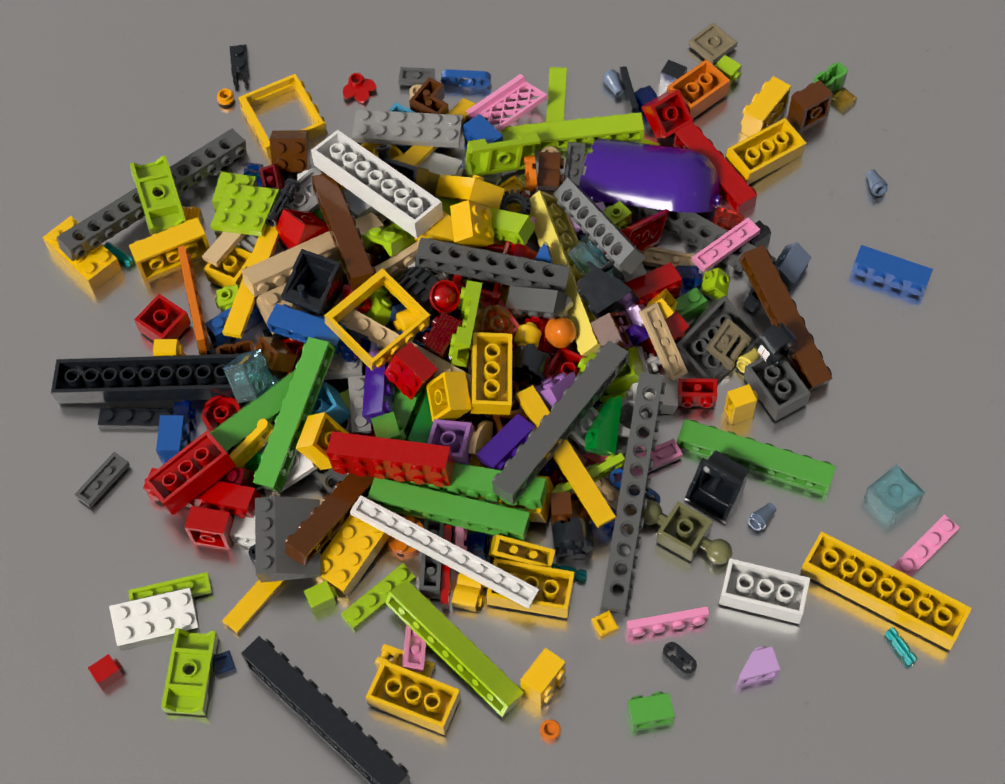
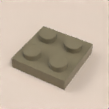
(712, 43)

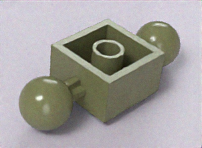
(686, 532)

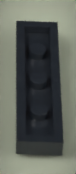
(131, 418)

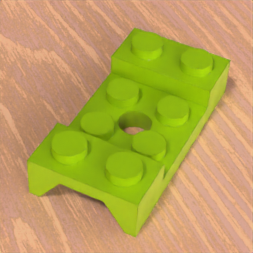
(486, 158)
(159, 211)
(392, 238)
(462, 339)
(189, 692)

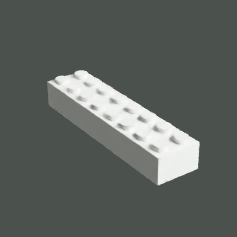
(377, 183)

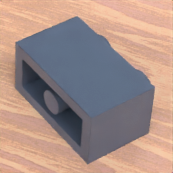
(792, 263)

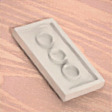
(153, 616)

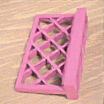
(504, 98)

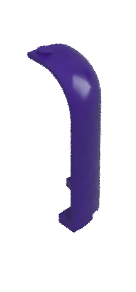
(651, 177)

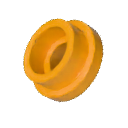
(225, 96)

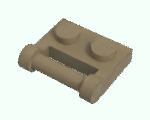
(723, 341)

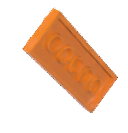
(194, 301)

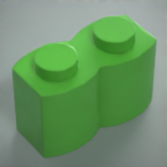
(834, 77)

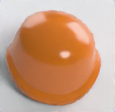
(560, 332)

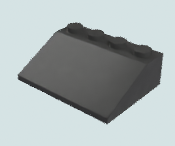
(702, 331)
(274, 522)

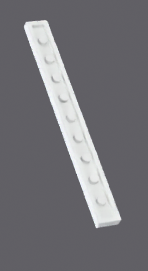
(444, 552)

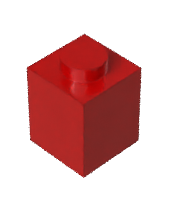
(106, 671)

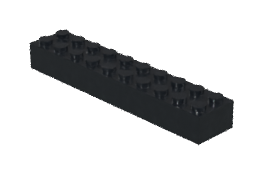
(141, 378)
(322, 715)

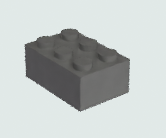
(777, 387)

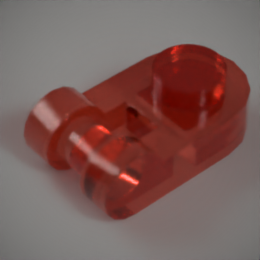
(732, 220)

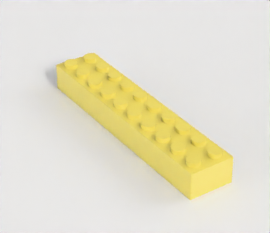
(556, 229)

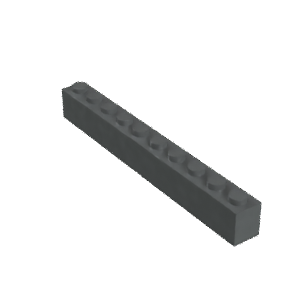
(560, 422)

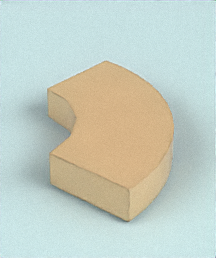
(481, 437)

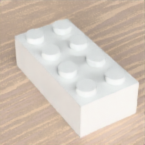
(764, 591)

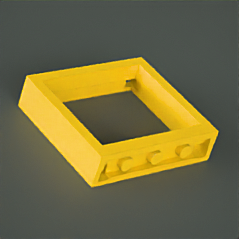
(273, 91)
(357, 297)

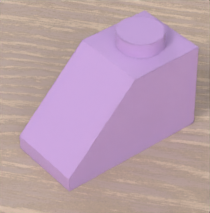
(759, 667)

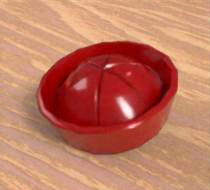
(444, 296)

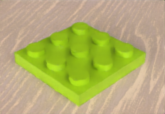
(244, 209)

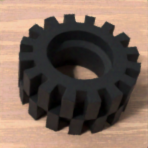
(517, 198)

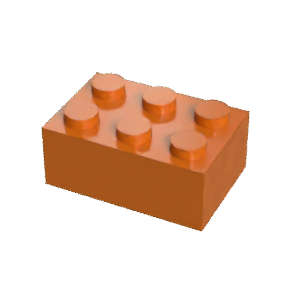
(701, 87)

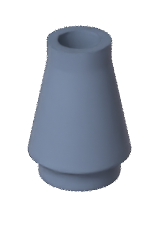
(613, 81)
(877, 184)
(760, 518)

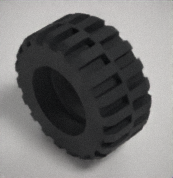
(417, 284)

